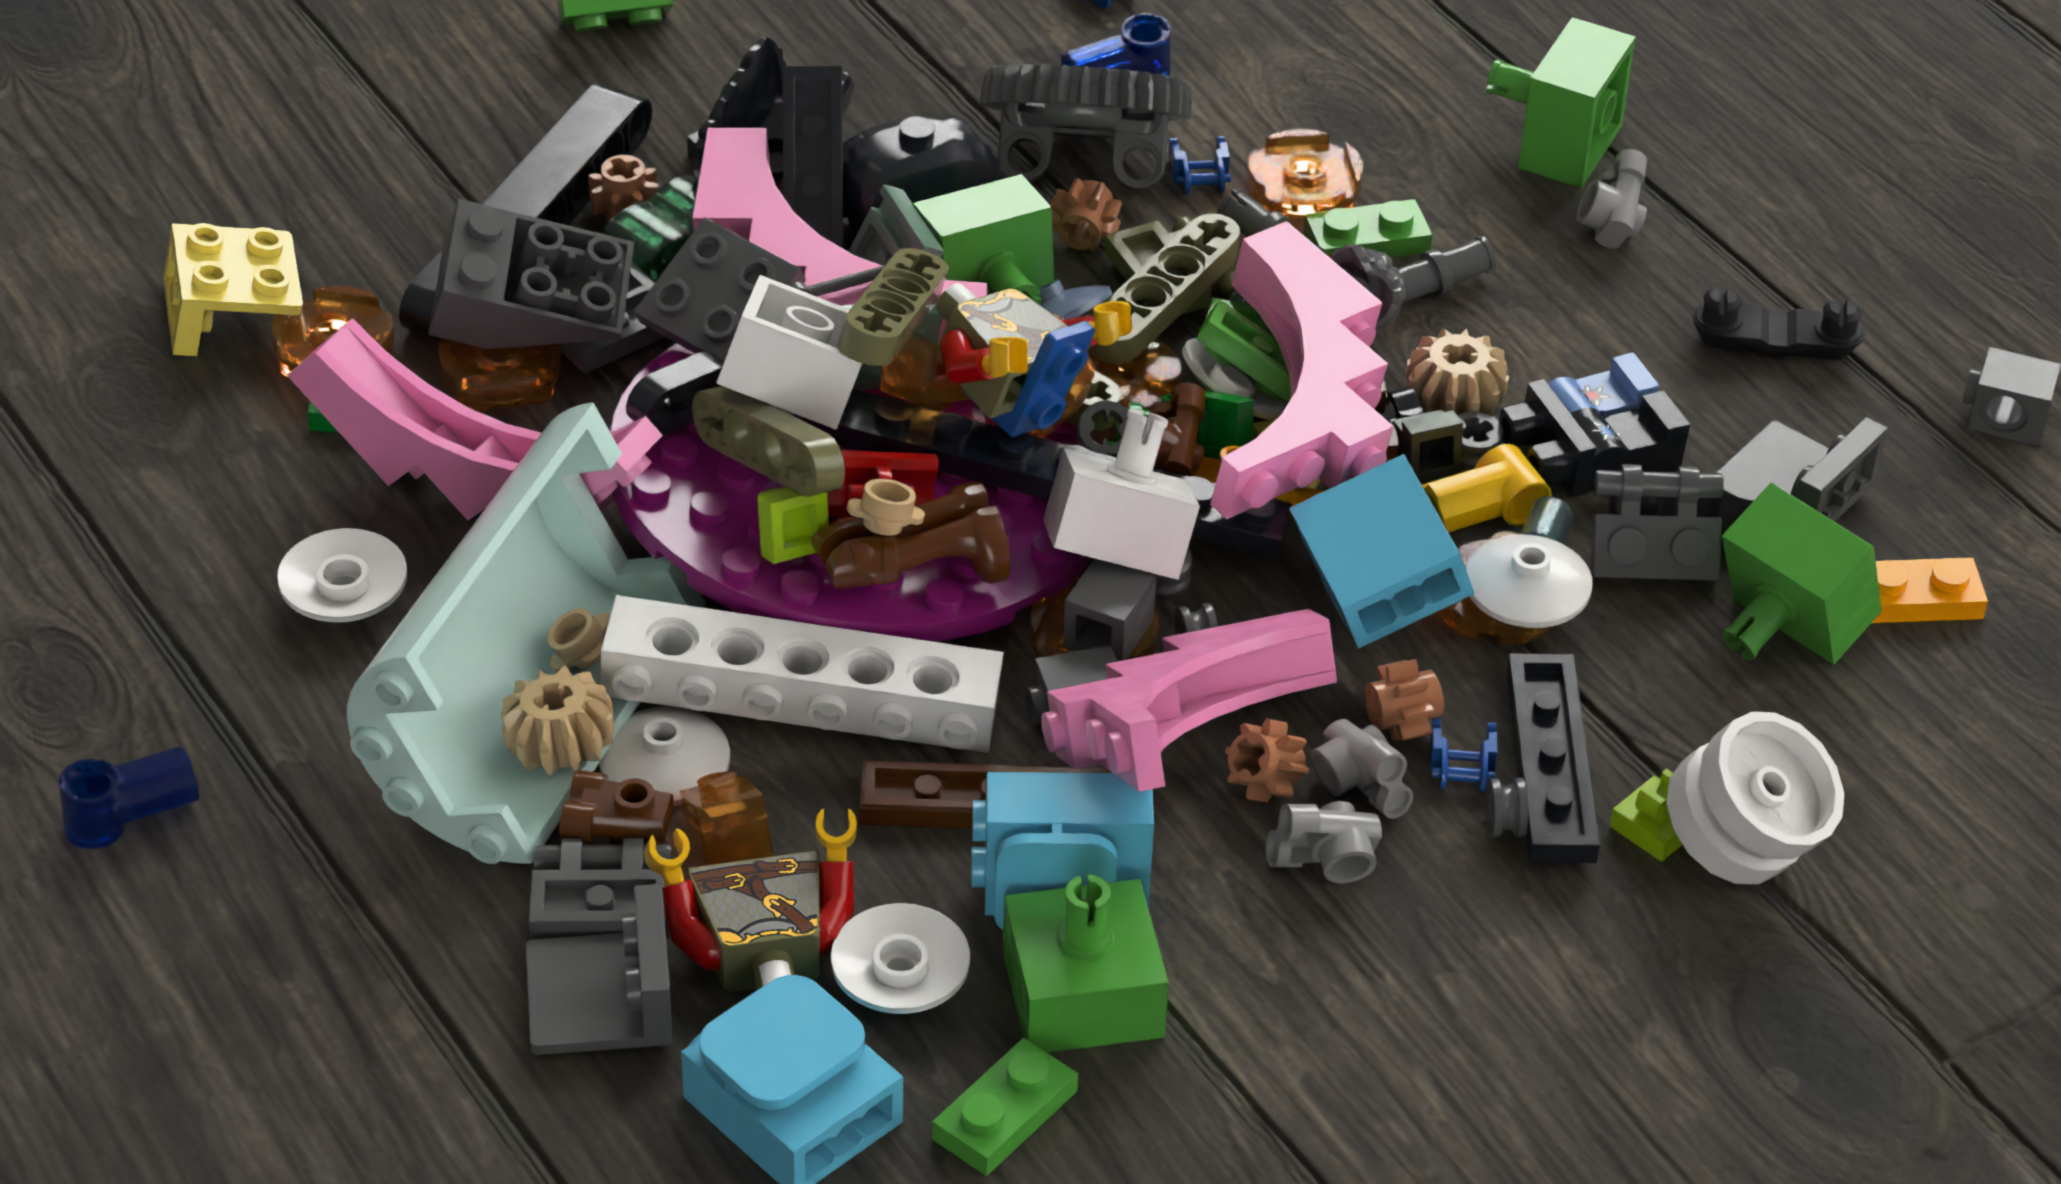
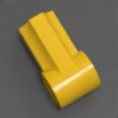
(1498, 486)

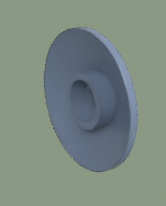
(1073, 301)

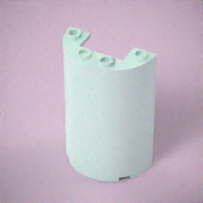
(434, 692)

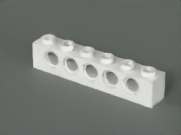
(801, 673)

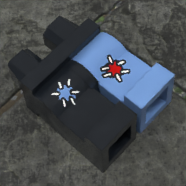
(1597, 425)

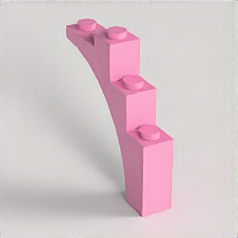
(742, 197)
(1335, 378)
(414, 428)
(1194, 680)

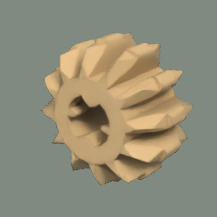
(1457, 373)
(557, 720)

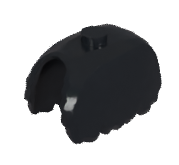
(756, 101)
(917, 154)

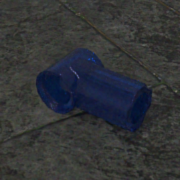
(1139, 48)
(104, 797)

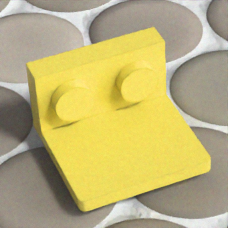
(226, 272)

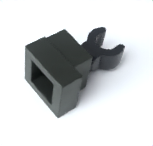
(1426, 439)

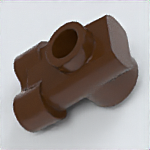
(1178, 445)
(615, 809)

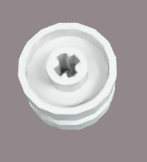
(1755, 798)

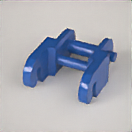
(1181, 167)
(1440, 754)

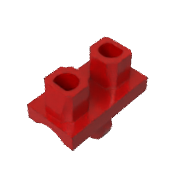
(911, 469)

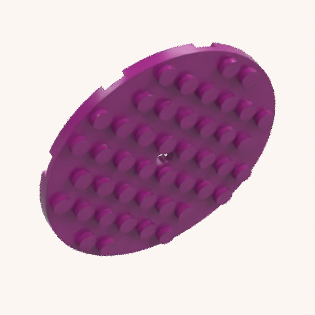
(705, 521)

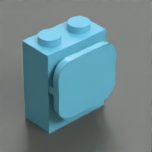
(1381, 551)
(1055, 828)
(792, 1081)

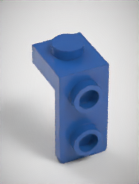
(1049, 380)

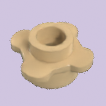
(886, 507)
(577, 639)

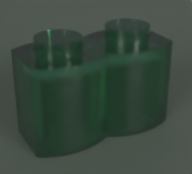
(658, 225)

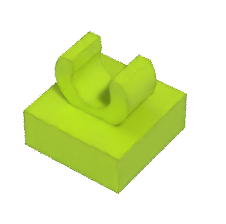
(789, 523)
(1646, 818)

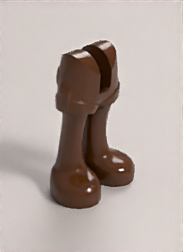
(952, 526)

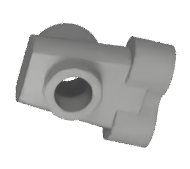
(1612, 200)
(1362, 760)
(1329, 835)

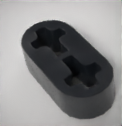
(669, 392)

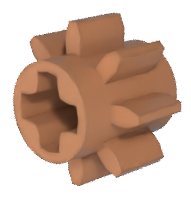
(620, 185)
(1085, 214)
(1404, 700)
(1266, 760)

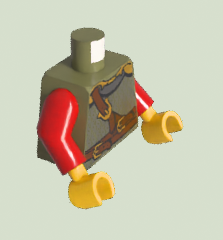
(997, 338)
(760, 913)

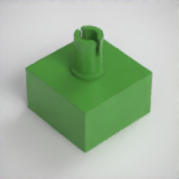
(1570, 99)
(994, 235)
(1798, 577)
(1085, 965)

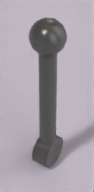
(839, 283)

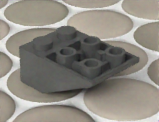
(527, 281)

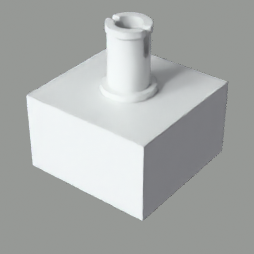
(790, 353)
(1121, 506)

